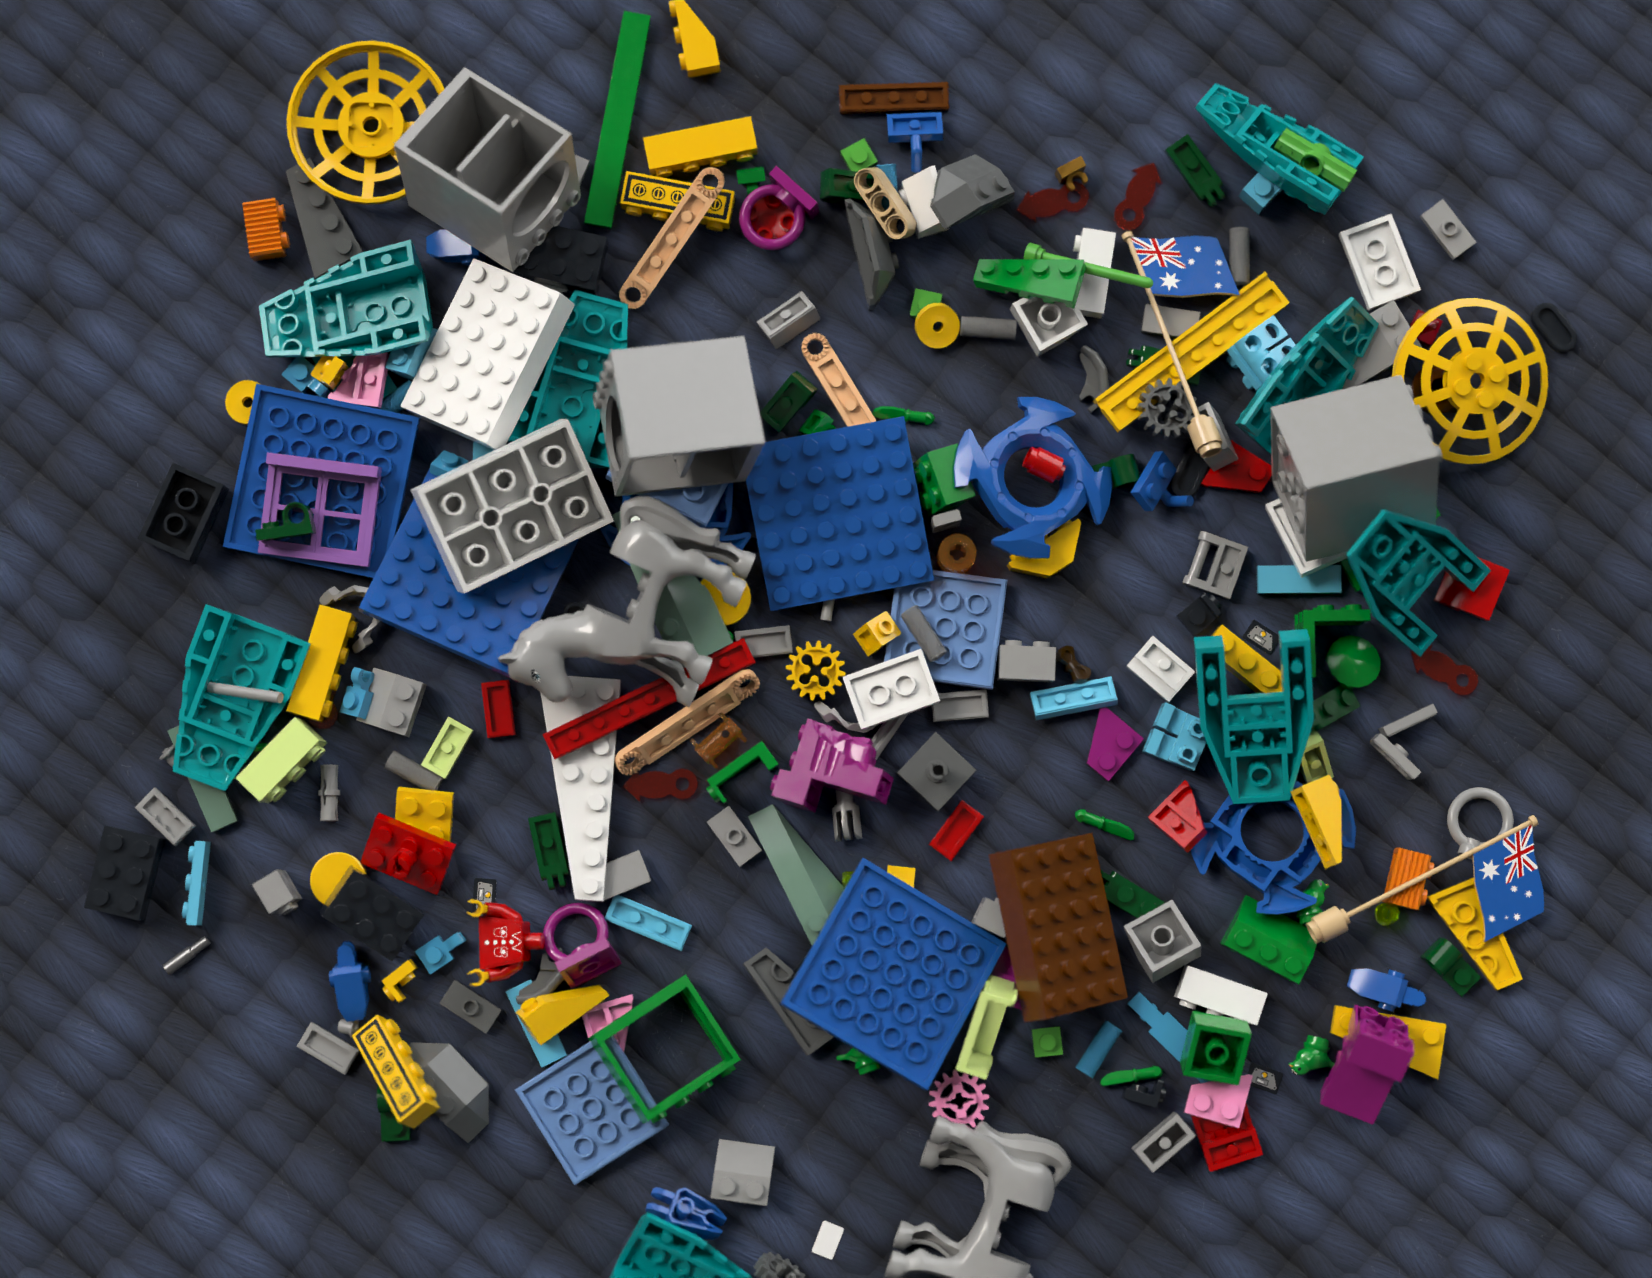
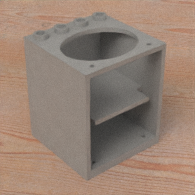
(488, 169)
(679, 415)
(1349, 459)

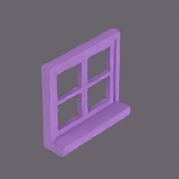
(324, 471)

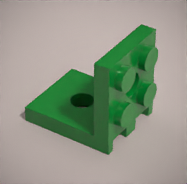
(1326, 616)

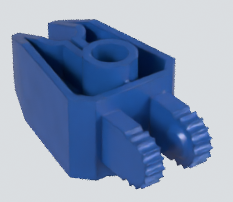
(450, 248)
(350, 983)
(1387, 989)
(688, 1212)

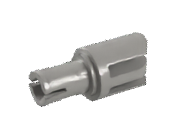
(845, 808)

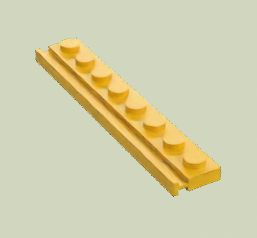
(1194, 348)

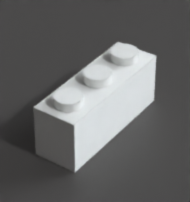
(1094, 248)
(1219, 995)

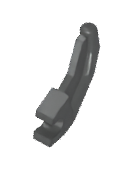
(1096, 378)
(546, 981)

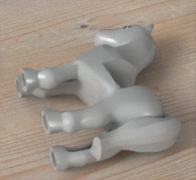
(667, 548)
(1010, 1169)

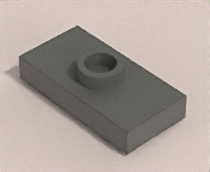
(470, 1006)

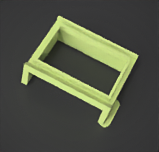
(985, 1025)

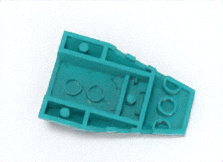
(1254, 133)
(354, 309)
(1312, 367)
(573, 371)
(223, 730)
(668, 1251)

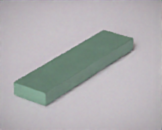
(213, 801)

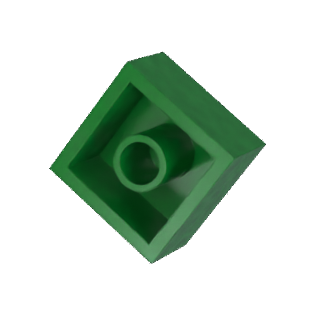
(936, 481)
(1215, 1048)

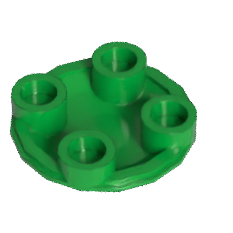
(1353, 662)

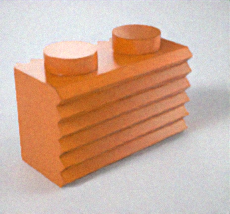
(265, 230)
(1403, 868)

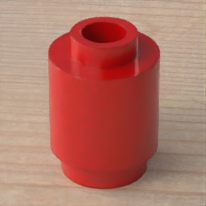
(1044, 464)

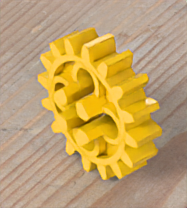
(831, 672)

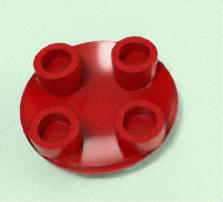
(771, 218)

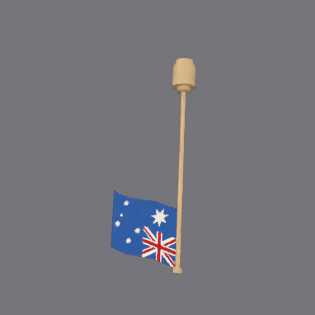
(1185, 269)
(1503, 879)

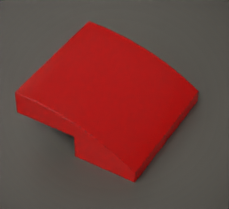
(1476, 603)
(1226, 1144)

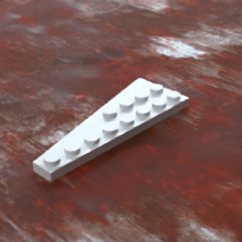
(585, 786)

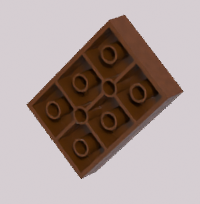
(1058, 927)

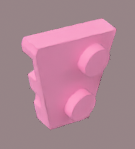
(363, 381)
(606, 1013)
(1219, 1101)

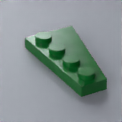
(1041, 278)

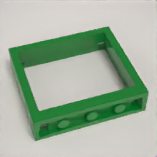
(701, 1083)

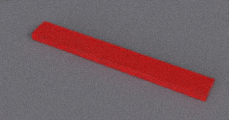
(640, 703)

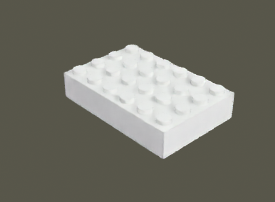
(487, 355)
(512, 505)

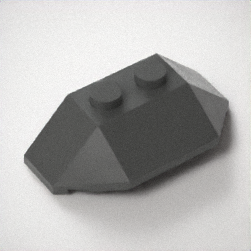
(969, 190)
(872, 252)
(458, 1088)

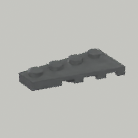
(322, 224)
(773, 980)

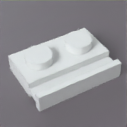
(1160, 669)

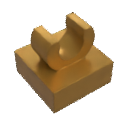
(1072, 170)

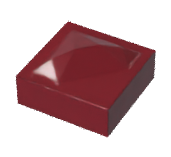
(1429, 333)

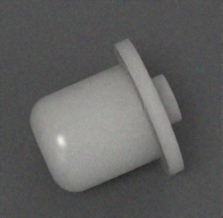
(168, 755)
(348, 1027)

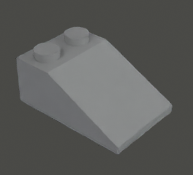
(1383, 346)

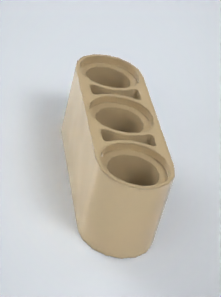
(873, 198)

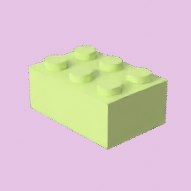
(282, 761)

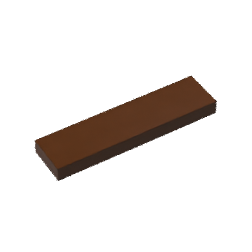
(893, 97)

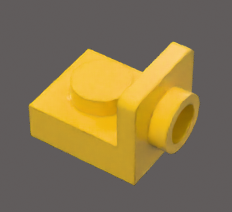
(329, 370)
(877, 633)
(400, 975)

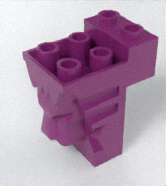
(832, 762)
(1368, 1064)

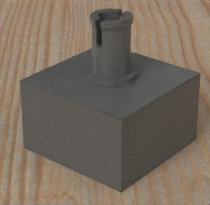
(936, 771)

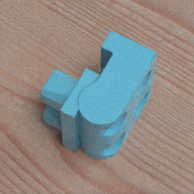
(1253, 356)
(1179, 751)

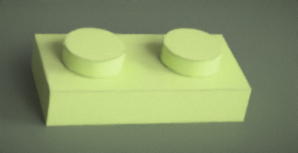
(447, 747)

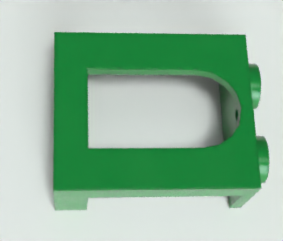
(758, 751)

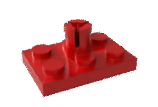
(408, 853)

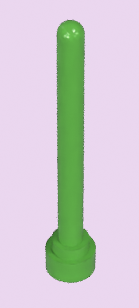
(1034, 251)

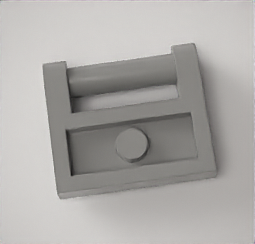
(1224, 568)

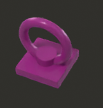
(791, 196)
(588, 959)

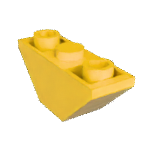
(1062, 553)

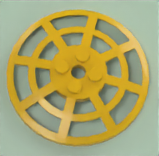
(355, 114)
(1461, 368)

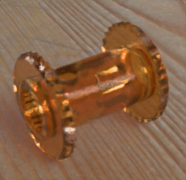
(960, 543)
(715, 744)

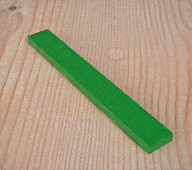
(617, 120)

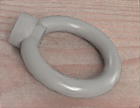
(1473, 793)

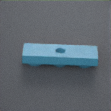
(196, 883)

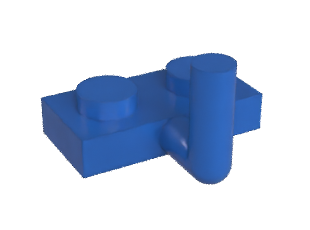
(914, 129)
(1153, 484)

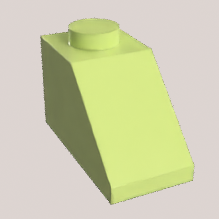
(1315, 760)

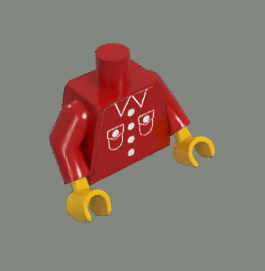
(503, 942)

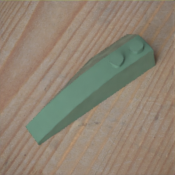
(686, 611)
(802, 874)

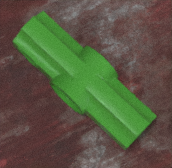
(1329, 167)

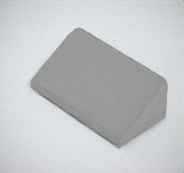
(789, 320)
(625, 874)

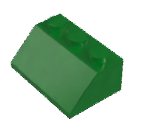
(1270, 941)

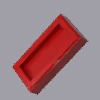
(498, 709)
(956, 830)

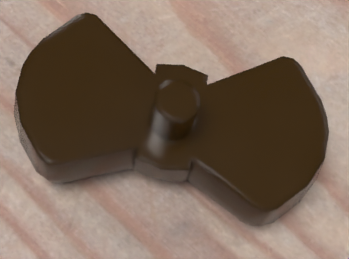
(1066, 657)

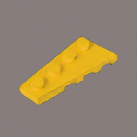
(1463, 916)
(1426, 1035)

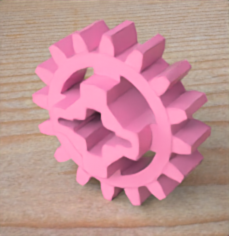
(956, 1083)

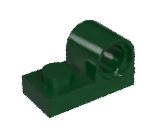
(839, 185)
(788, 401)
(1123, 470)
(273, 531)
(1450, 966)
(390, 1127)

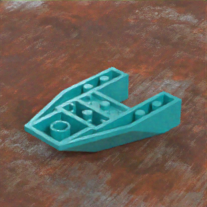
(1396, 565)
(1259, 735)

